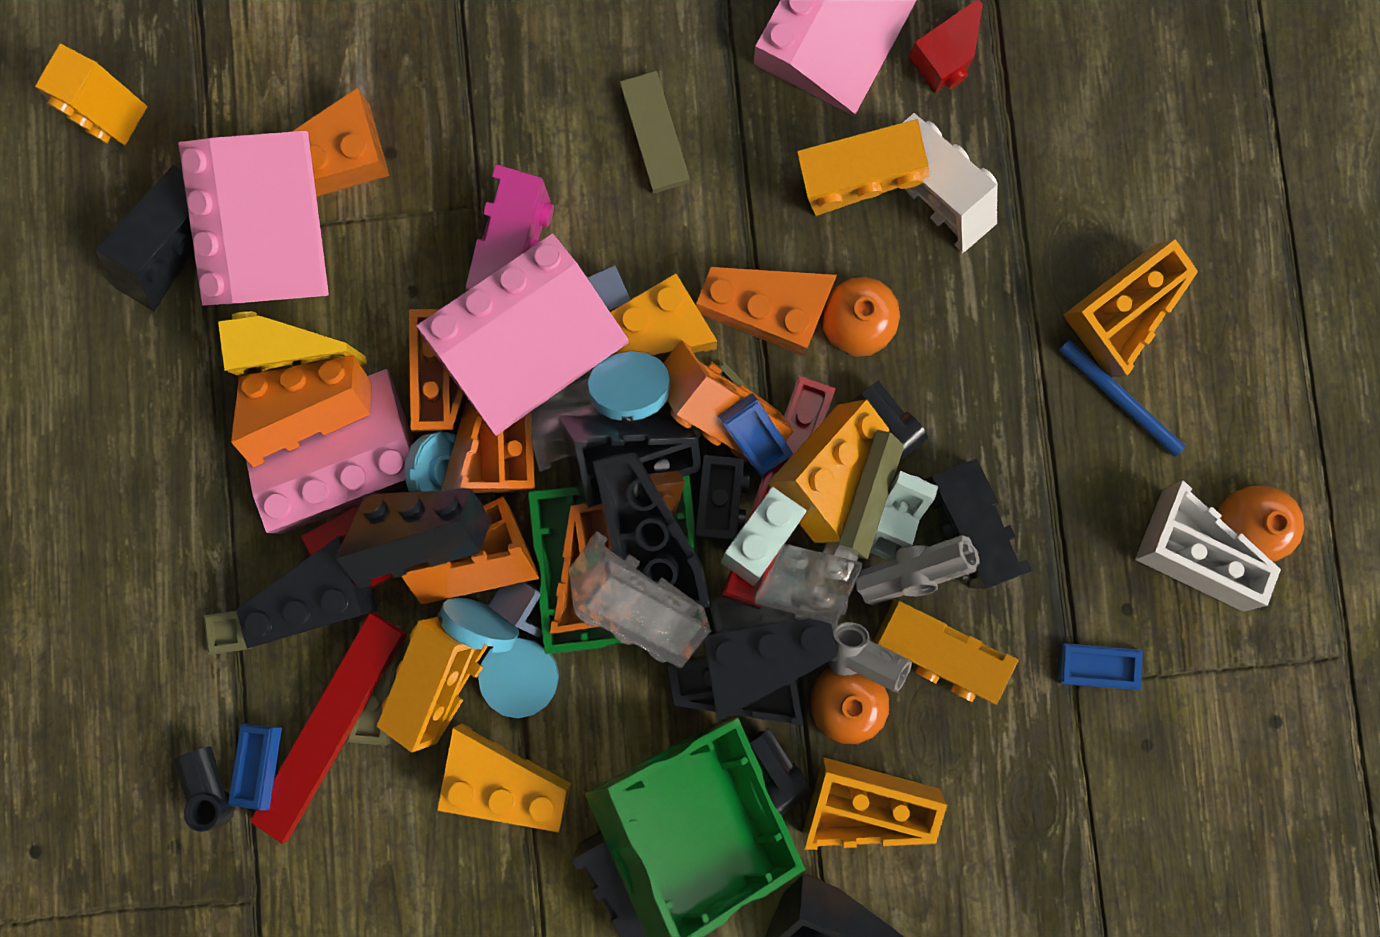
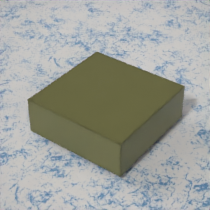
(223, 633)

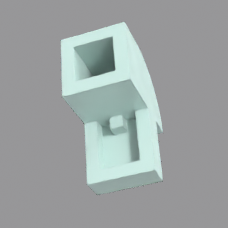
(901, 515)

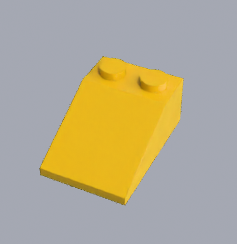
(262, 344)

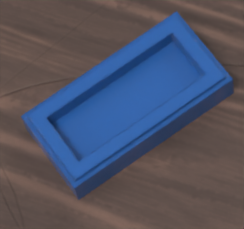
(756, 434)
(1100, 666)
(254, 766)

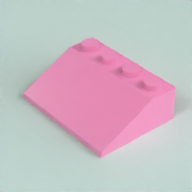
(831, 45)
(254, 217)
(523, 334)
(336, 468)

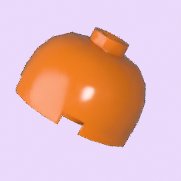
(860, 316)
(1265, 518)
(848, 706)

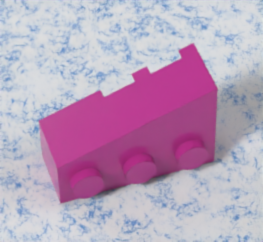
(513, 222)

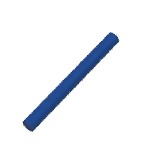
(1122, 398)

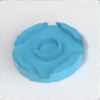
(629, 385)
(428, 461)
(476, 625)
(519, 680)

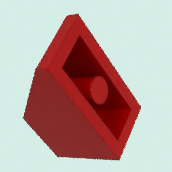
(948, 49)

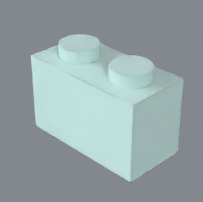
(763, 536)

